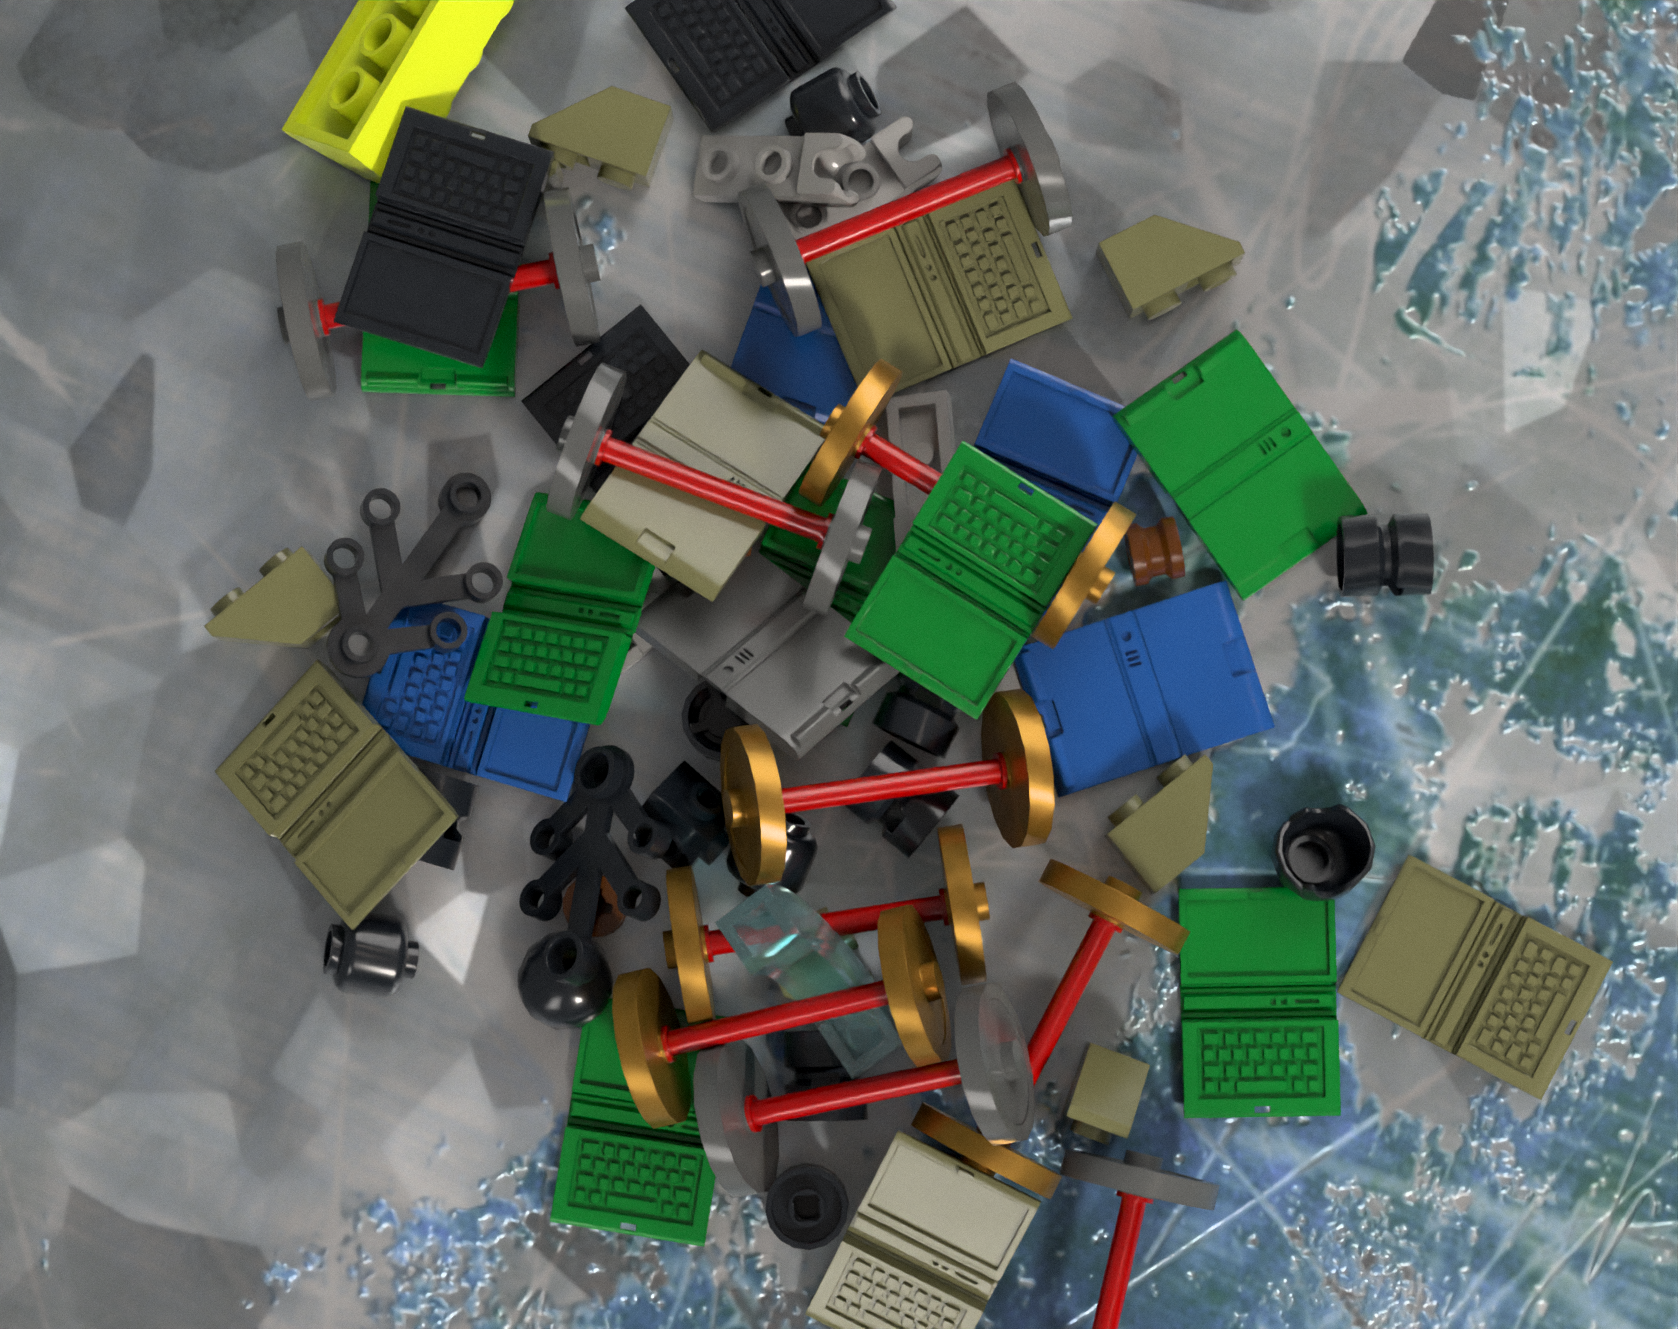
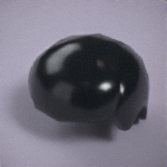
(1323, 852)
(556, 1002)

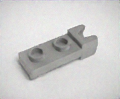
(791, 166)
(876, 180)
(925, 430)

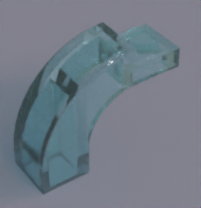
(797, 948)

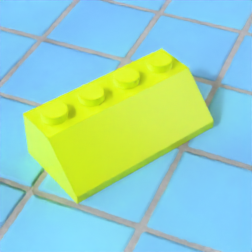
(388, 60)

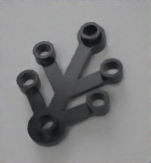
(403, 583)
(603, 787)

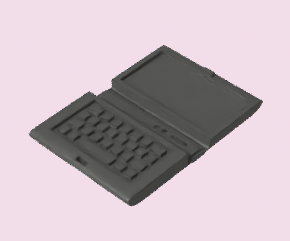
(767, 653)

